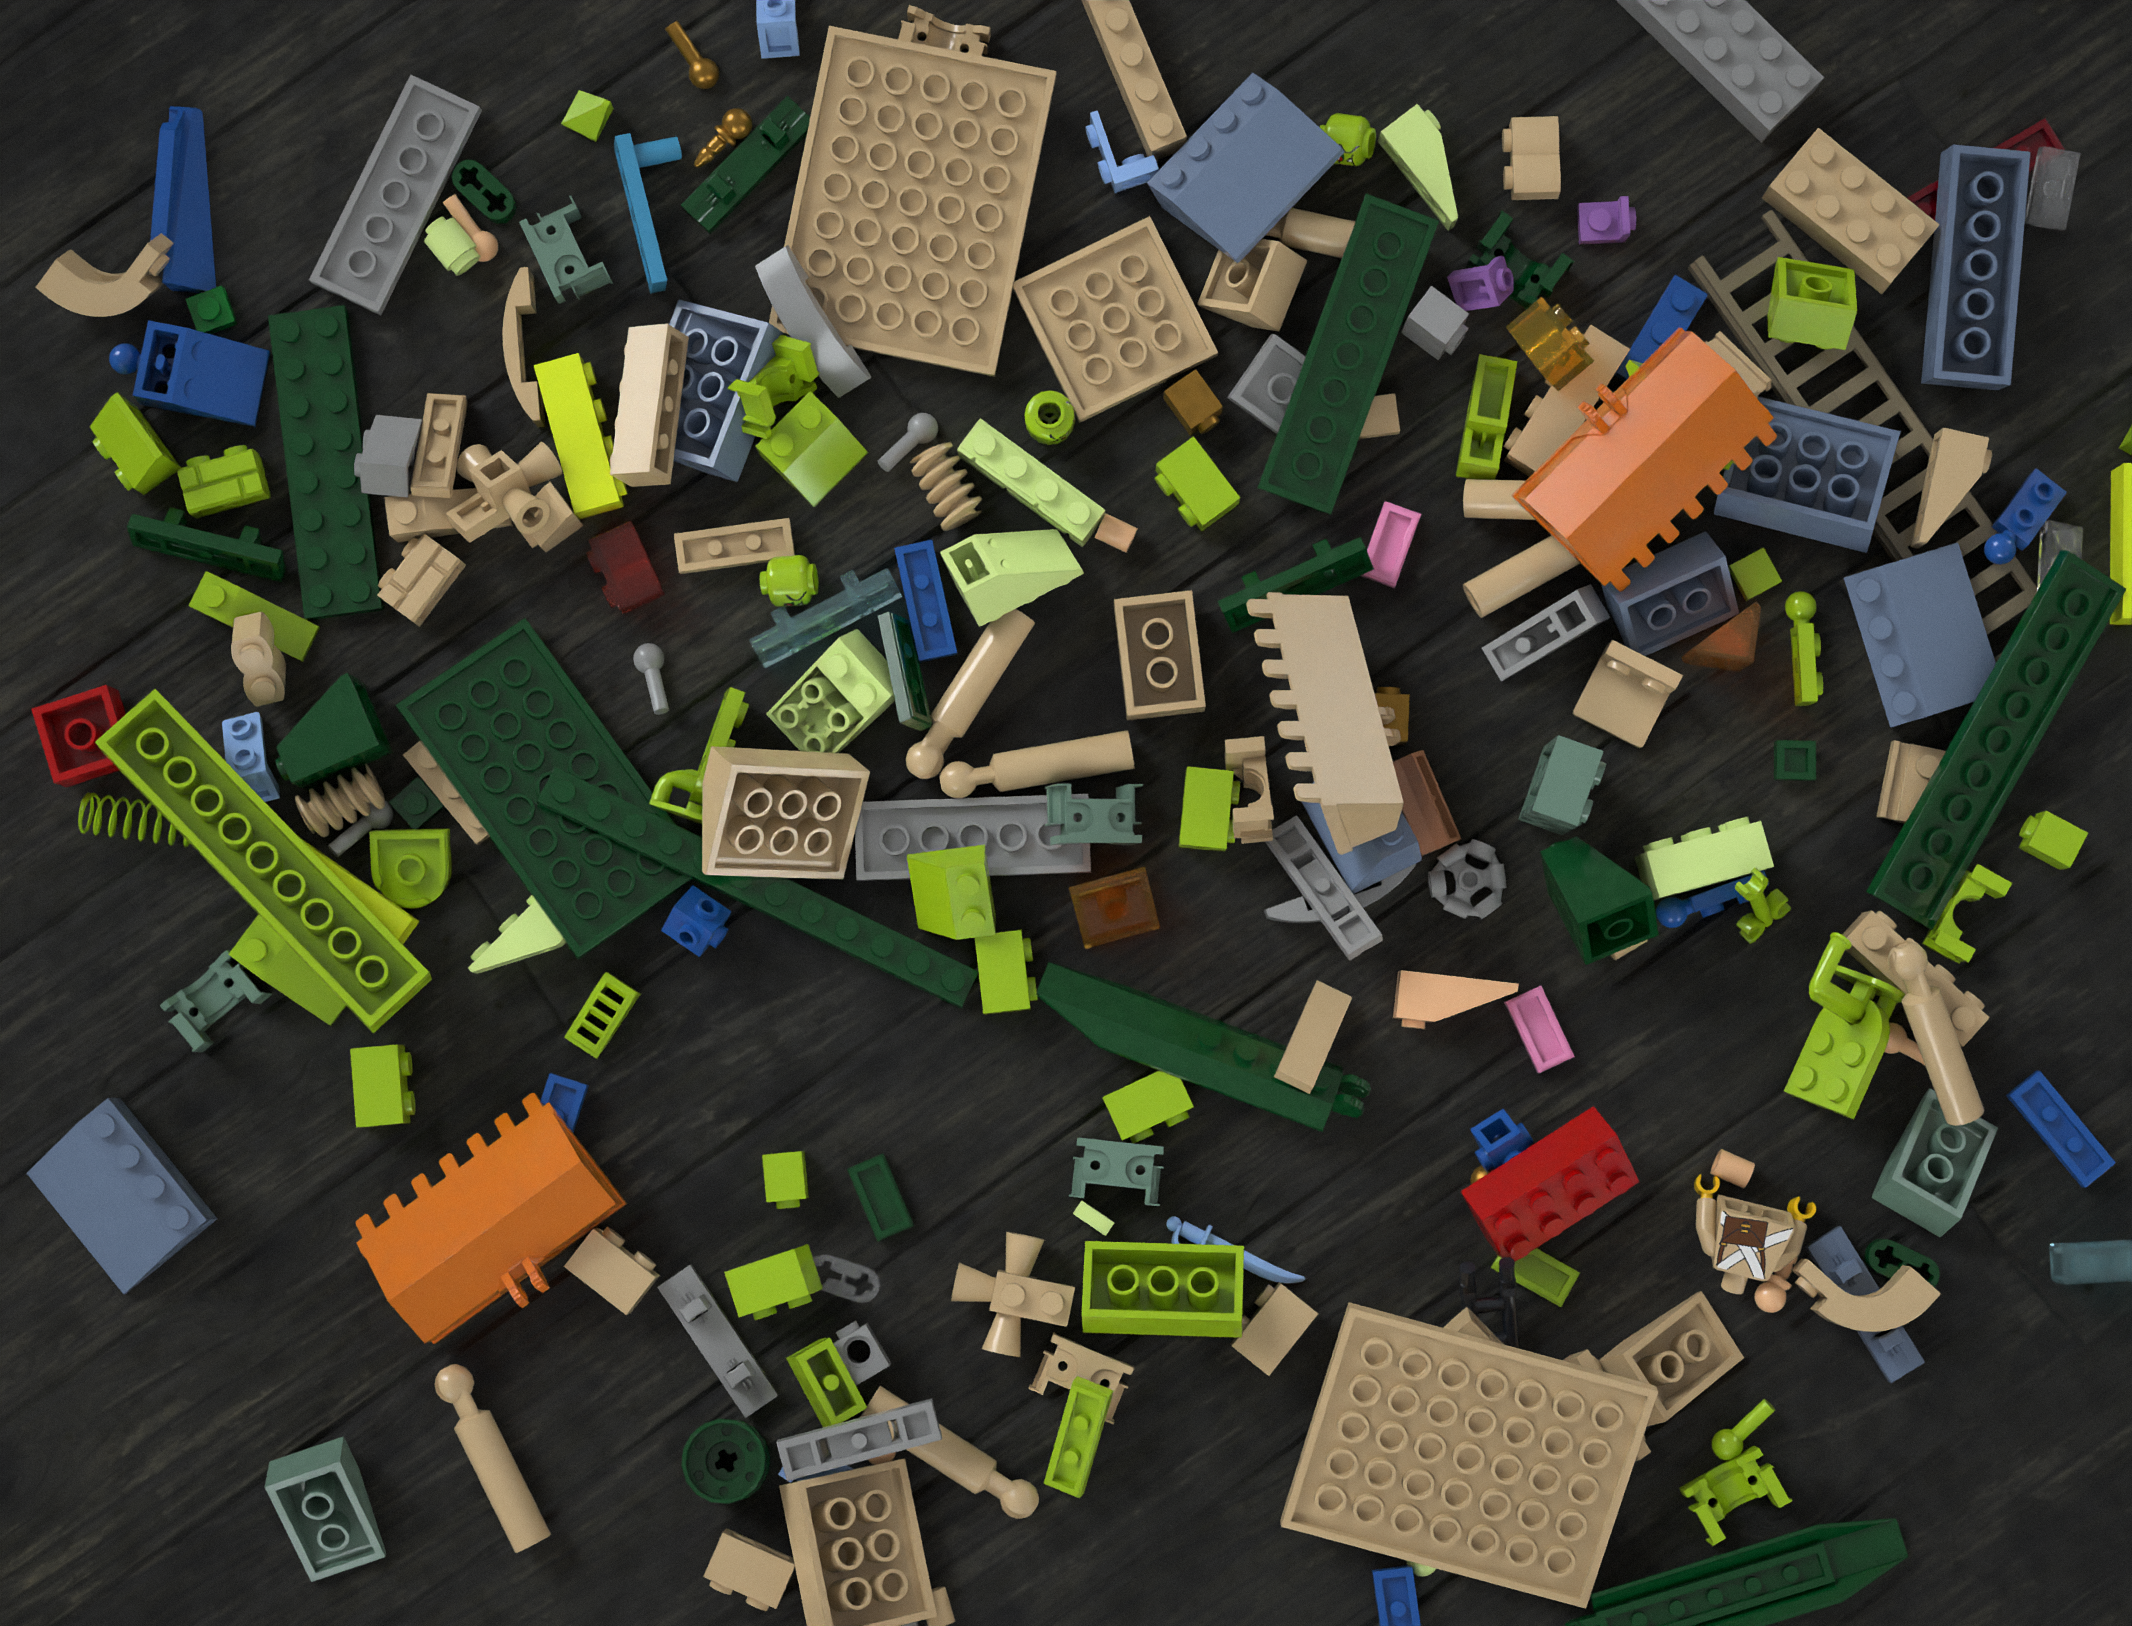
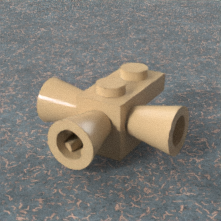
(503, 490)
(1014, 1294)

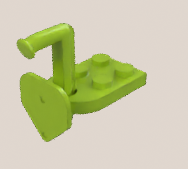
(729, 715)
(1845, 1037)

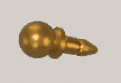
(735, 125)

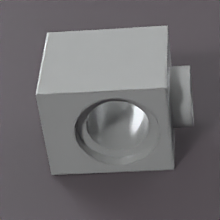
(865, 1369)

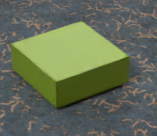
(1754, 574)

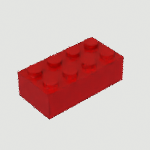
(1550, 1185)

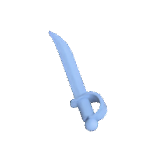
(1251, 1262)

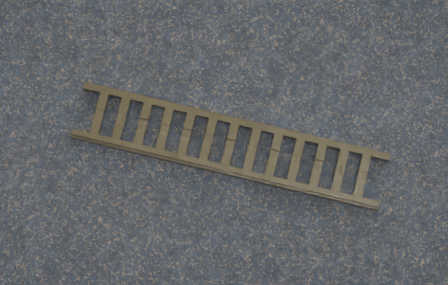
(1785, 388)

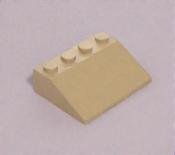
(780, 812)
(858, 1548)

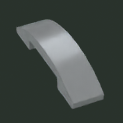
(806, 321)
(1297, 912)

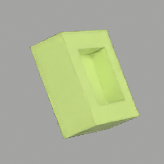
(1093, 1217)

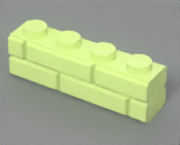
(1031, 482)

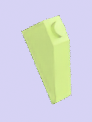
(1419, 153)

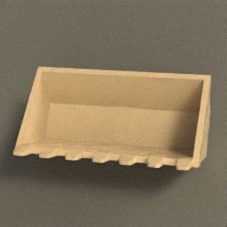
(1335, 715)

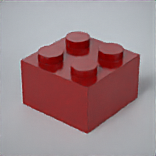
(70, 732)

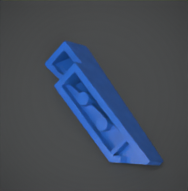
(183, 202)

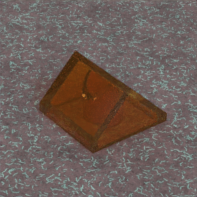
(1731, 645)
(1114, 907)

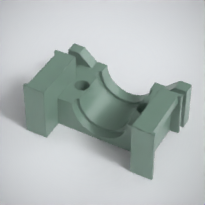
(561, 253)
(1095, 817)
(212, 999)
(1117, 1167)

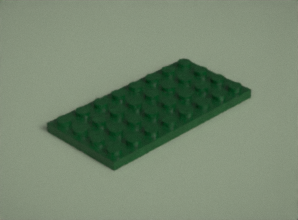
(496, 736)

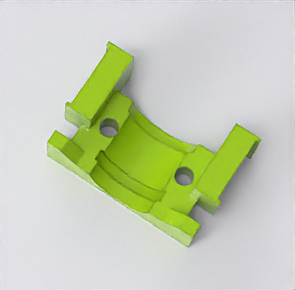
(780, 380)
(1945, 934)
(1730, 1488)

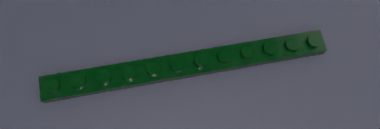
(770, 895)

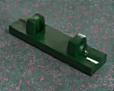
(747, 165)
(176, 539)
(1311, 577)

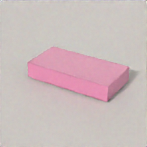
(1391, 543)
(1539, 1029)

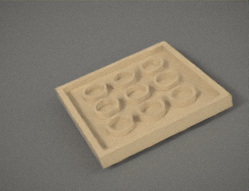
(1114, 319)

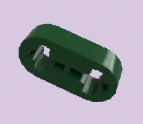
(478, 198)
(1902, 1253)

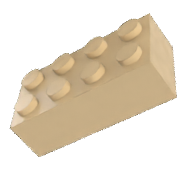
(1850, 211)

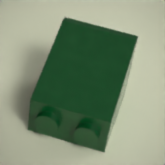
(333, 736)
(1597, 899)

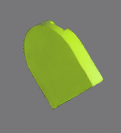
(411, 864)

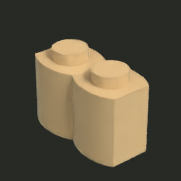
(1533, 158)
(258, 659)

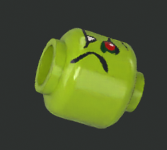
(1353, 135)
(1047, 404)
(789, 581)

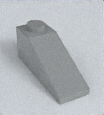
(1546, 632)

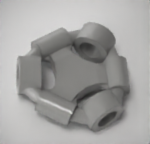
(1468, 879)

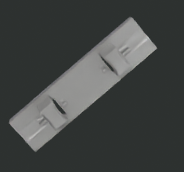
(1323, 888)
(718, 1340)
(859, 1439)

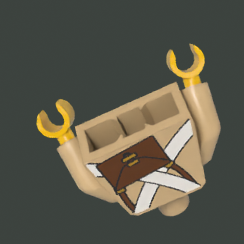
(1748, 1237)

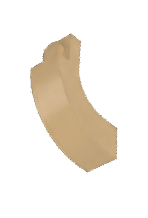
(101, 294)
(1889, 1307)

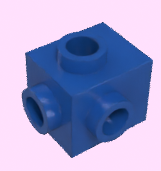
(697, 921)
(1499, 1140)

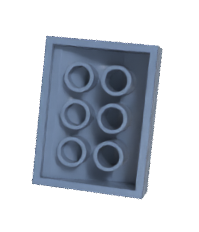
(1244, 168)
(710, 415)
(1814, 479)
(1922, 633)
(120, 1194)

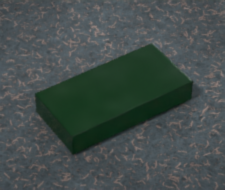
(880, 1197)

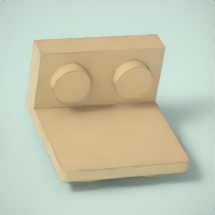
(1626, 693)

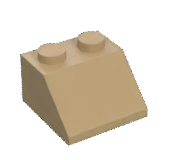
(1256, 288)

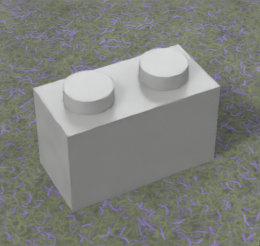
(1436, 324)
(388, 456)

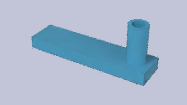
(629, 160)

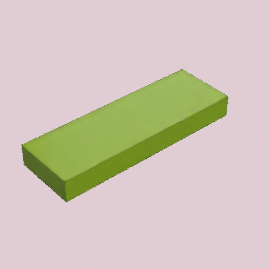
(1078, 1437)

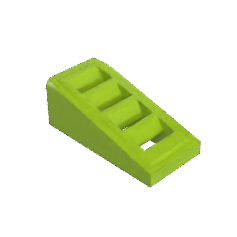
(621, 988)

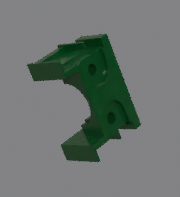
(1522, 267)

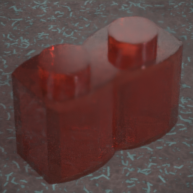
(625, 567)

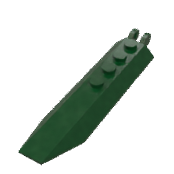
(1195, 1047)
(1757, 1581)

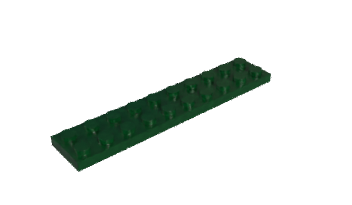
(1996, 739)

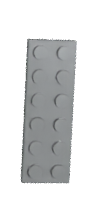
(395, 195)
(1007, 826)

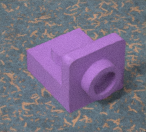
(1605, 221)
(1482, 285)

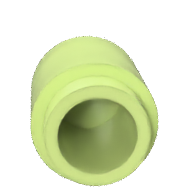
(451, 245)

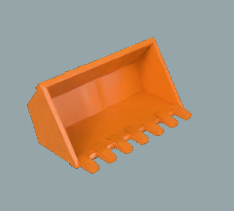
(1646, 457)
(487, 1222)

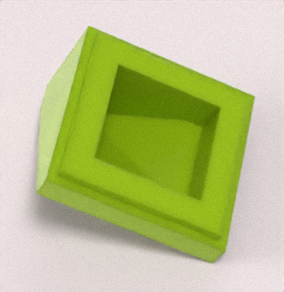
(588, 115)

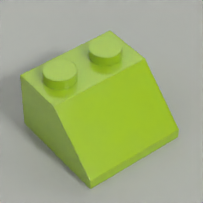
(1812, 304)
(133, 445)
(811, 449)
(953, 892)

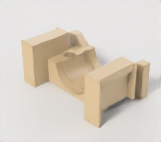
(944, 34)
(1248, 762)
(1081, 1363)

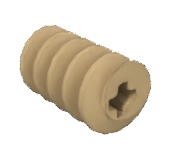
(945, 486)
(341, 802)

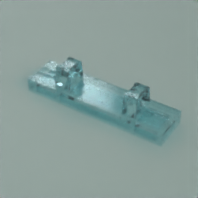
(826, 617)

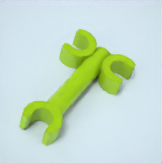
(1764, 909)

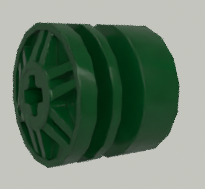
(704, 1452)

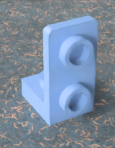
(777, 28)
(1134, 169)
(247, 754)

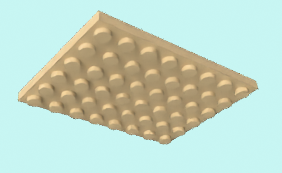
(917, 196)
(1468, 1455)

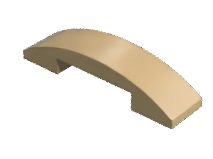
(520, 302)

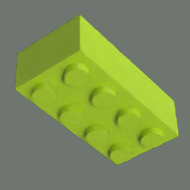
(1163, 1289)

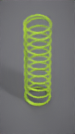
(128, 820)

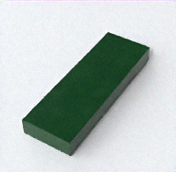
(904, 671)

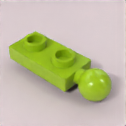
(1805, 647)

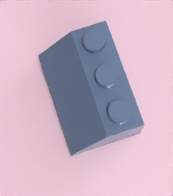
(1673, 596)
(1372, 859)

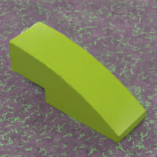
(1486, 418)

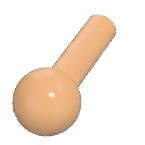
(486, 242)
(1900, 1043)

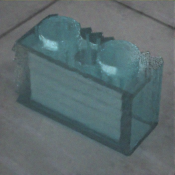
(2091, 1262)

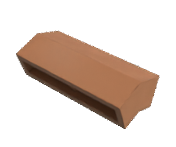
(1424, 804)

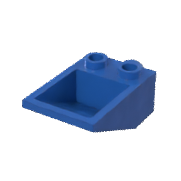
(204, 378)

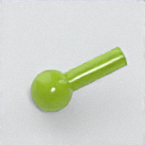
(1729, 1442)

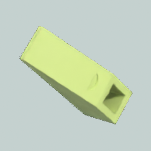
(520, 939)

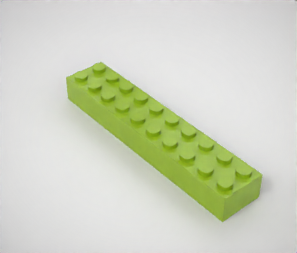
(264, 860)

